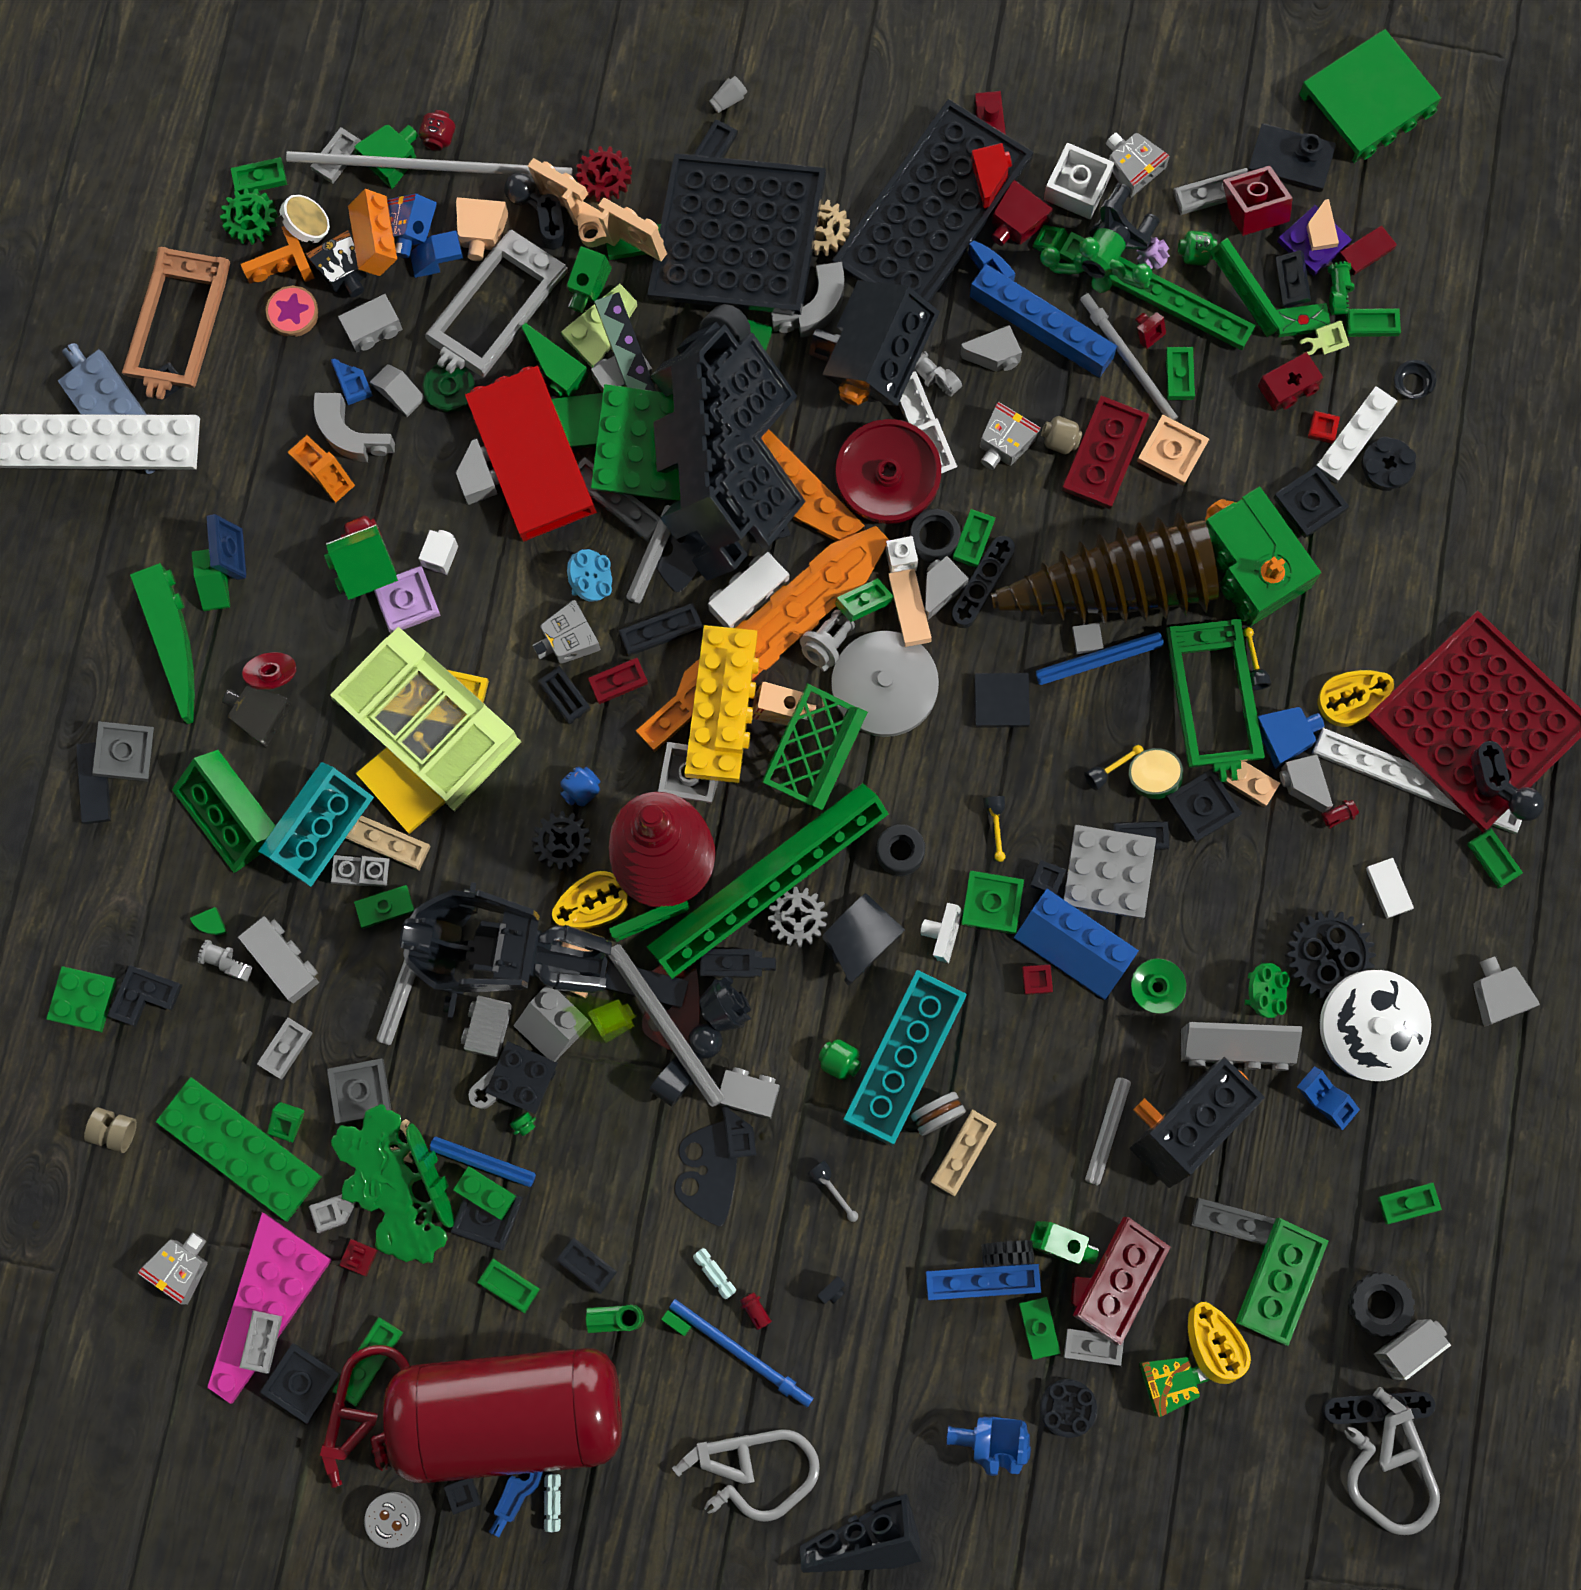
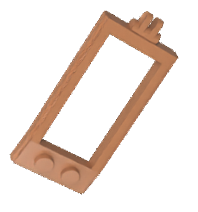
(185, 267)

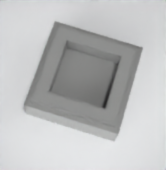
(1087, 638)

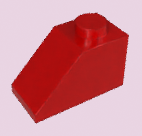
(990, 170)

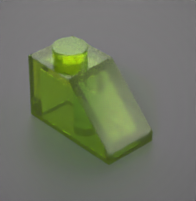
(612, 1019)

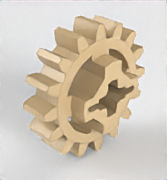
(828, 221)

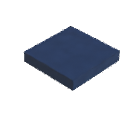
(226, 547)

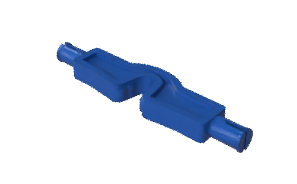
(512, 1499)

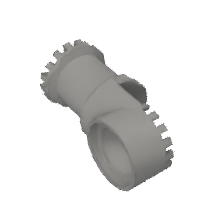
(932, 374)
(223, 959)

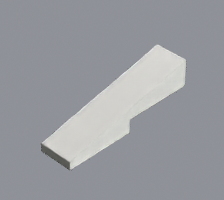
(919, 413)

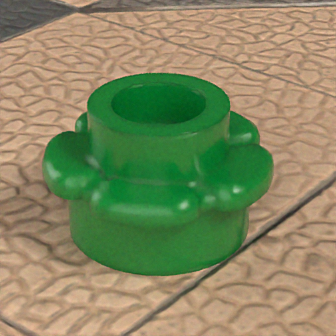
(523, 1124)

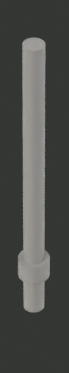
(1100, 318)

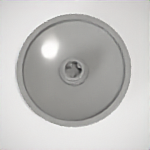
(887, 681)

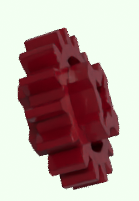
(611, 181)

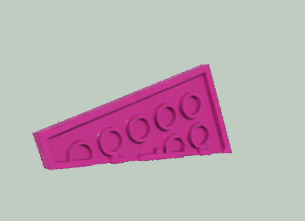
(275, 1282)

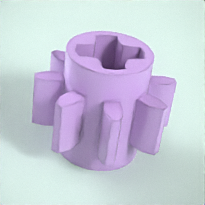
(1155, 254)

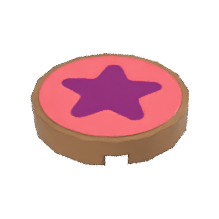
(292, 311)

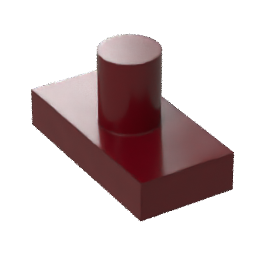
(990, 109)

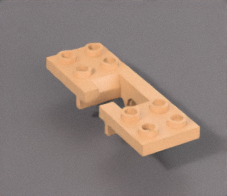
(610, 222)

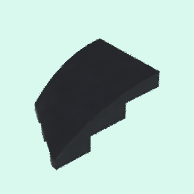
(861, 936)

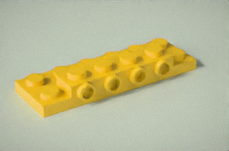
(722, 704)

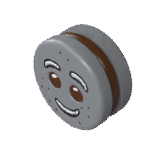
(938, 1113)
(392, 1519)

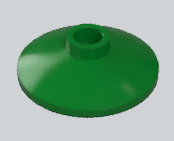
(1160, 972)

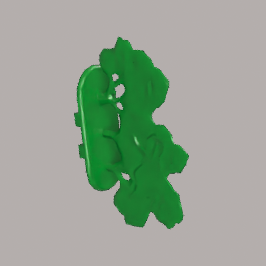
(387, 1183)

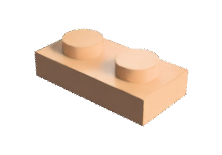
(1253, 784)

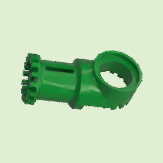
(1341, 287)

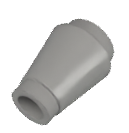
(728, 94)

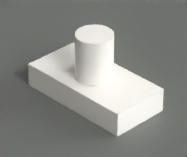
(944, 932)

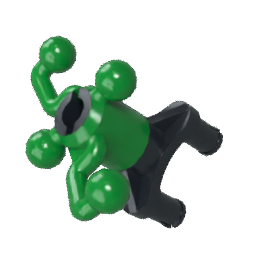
(1107, 242)

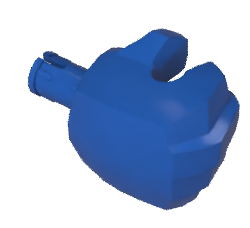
(995, 1443)

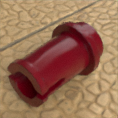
(1341, 813)
(755, 1310)

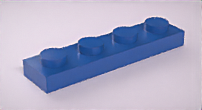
(983, 1282)

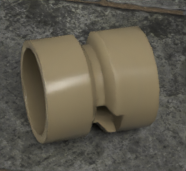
(112, 1130)

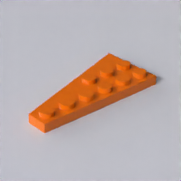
(822, 508)

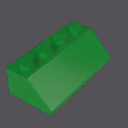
(224, 809)

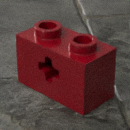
(1299, 371)

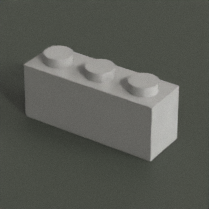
(279, 958)

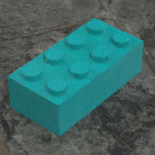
(316, 823)

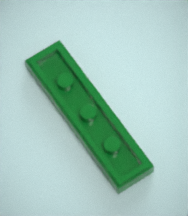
(1247, 287)

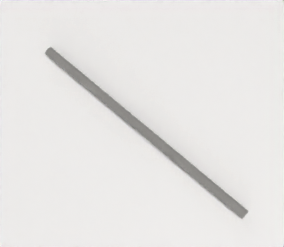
(410, 163)

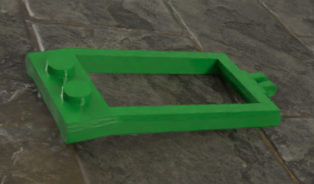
(1208, 638)

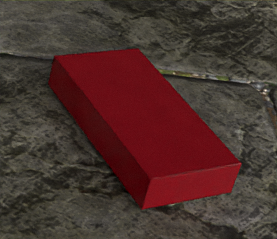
(1368, 249)

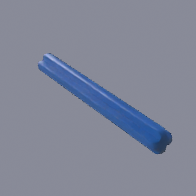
(1099, 658)

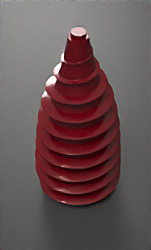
(661, 849)

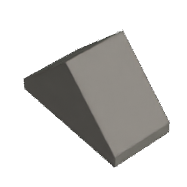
(398, 389)

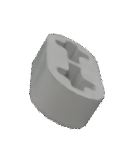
(482, 1085)

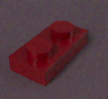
(618, 680)

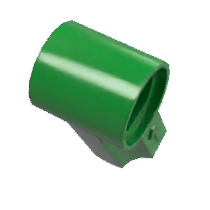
(611, 1319)

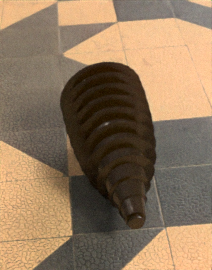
(1123, 576)

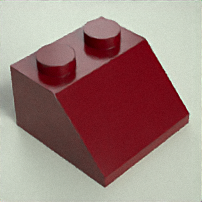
(1257, 200)

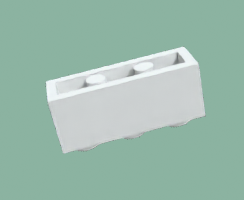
(748, 591)

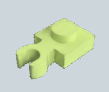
(1328, 338)

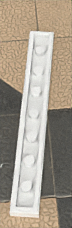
(1390, 771)

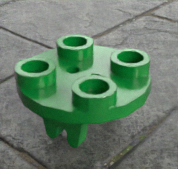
(1268, 990)

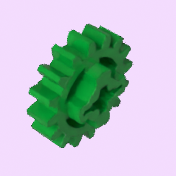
(248, 218)

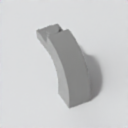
(821, 309)
(330, 416)

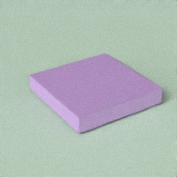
(407, 600)

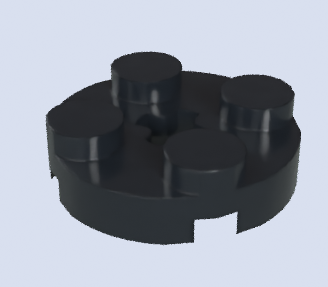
(1386, 449)

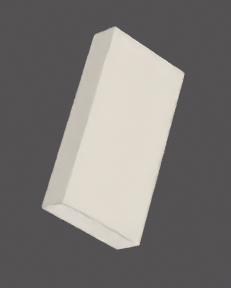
(1389, 888)

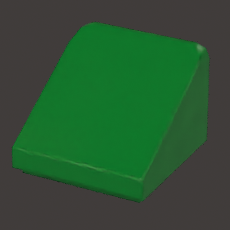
(1051, 237)
(285, 1121)

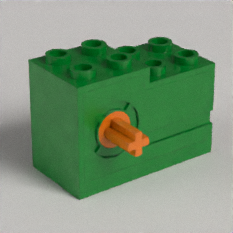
(1258, 555)

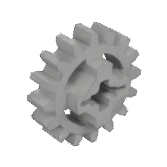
(810, 917)

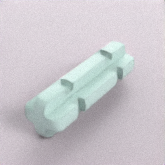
(714, 1273)
(552, 1502)

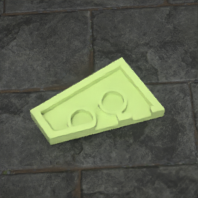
(587, 332)

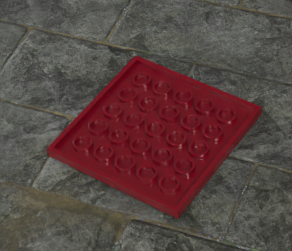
(1472, 694)

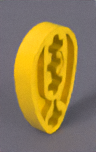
(1344, 684)
(588, 887)
(1219, 1328)

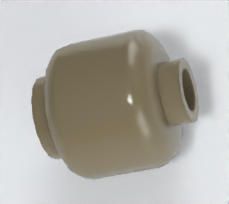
(1061, 435)

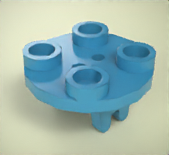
(589, 586)

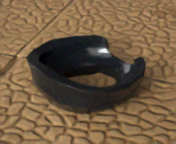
(1420, 369)

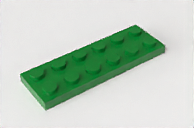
(239, 1149)

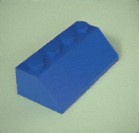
(1076, 944)

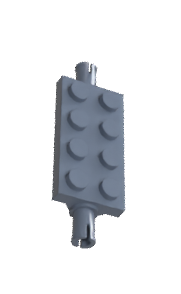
(97, 386)

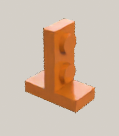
(278, 261)
(322, 468)

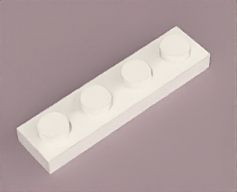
(1356, 434)

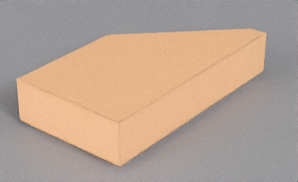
(1322, 229)

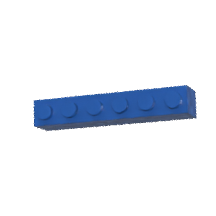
(1042, 321)

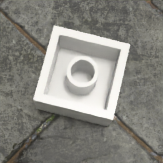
(1078, 181)

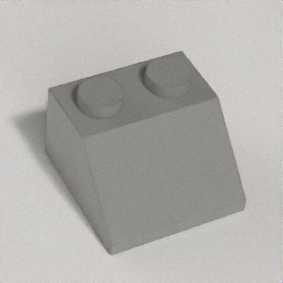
(674, 779)
(551, 1023)

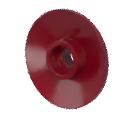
(269, 670)

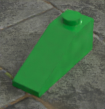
(560, 369)

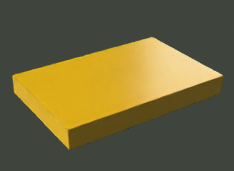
(400, 790)

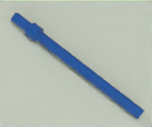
(786, 1385)

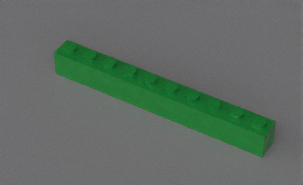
(767, 880)

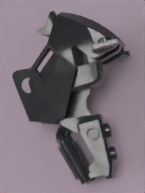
(506, 949)

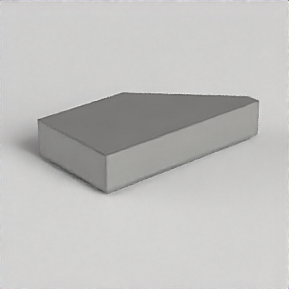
(331, 1213)

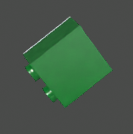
(360, 562)

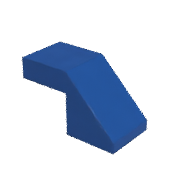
(435, 250)
(1327, 1098)

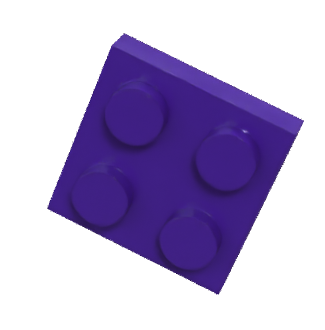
(1297, 239)

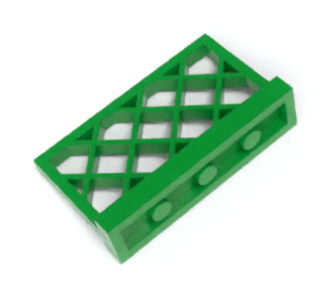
(835, 757)

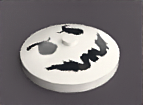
(1375, 1025)

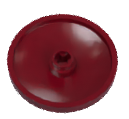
(888, 471)

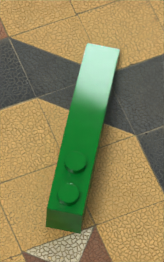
(169, 632)

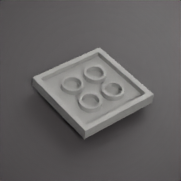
(1109, 871)

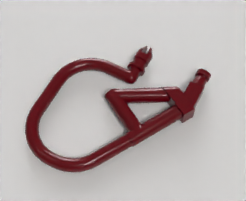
(328, 1450)

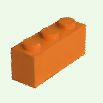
(372, 232)

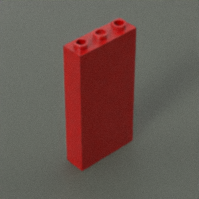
(530, 453)

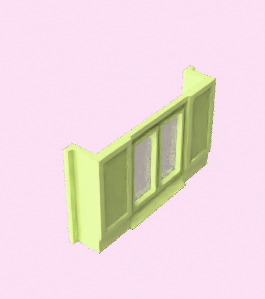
(426, 718)

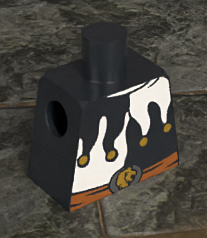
(338, 265)

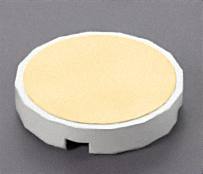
(304, 218)

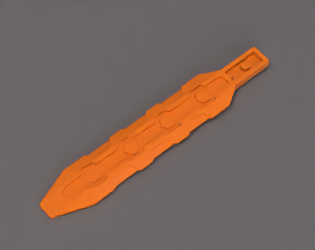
(782, 620)

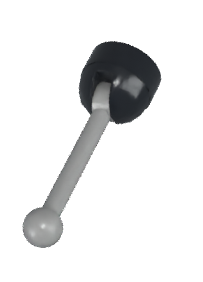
(821, 1175)

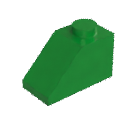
(211, 583)

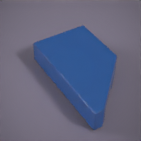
(352, 382)

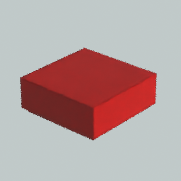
(1323, 427)

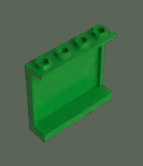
(1372, 94)

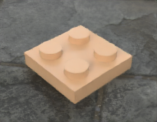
(1173, 450)

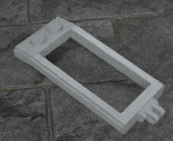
(525, 256)

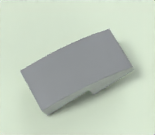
(359, 871)

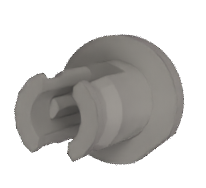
(820, 646)

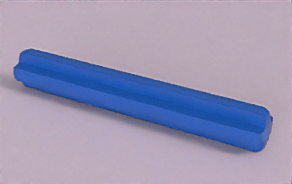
(482, 1161)

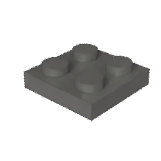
(123, 751)
(357, 1089)

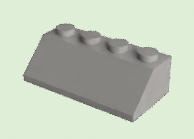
(1240, 1044)

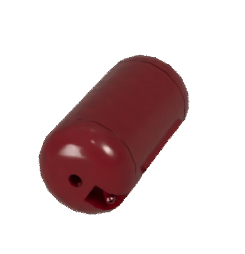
(502, 1415)

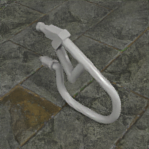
(1404, 1416)
(745, 1475)

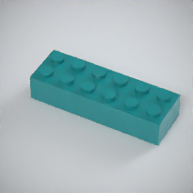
(904, 1058)

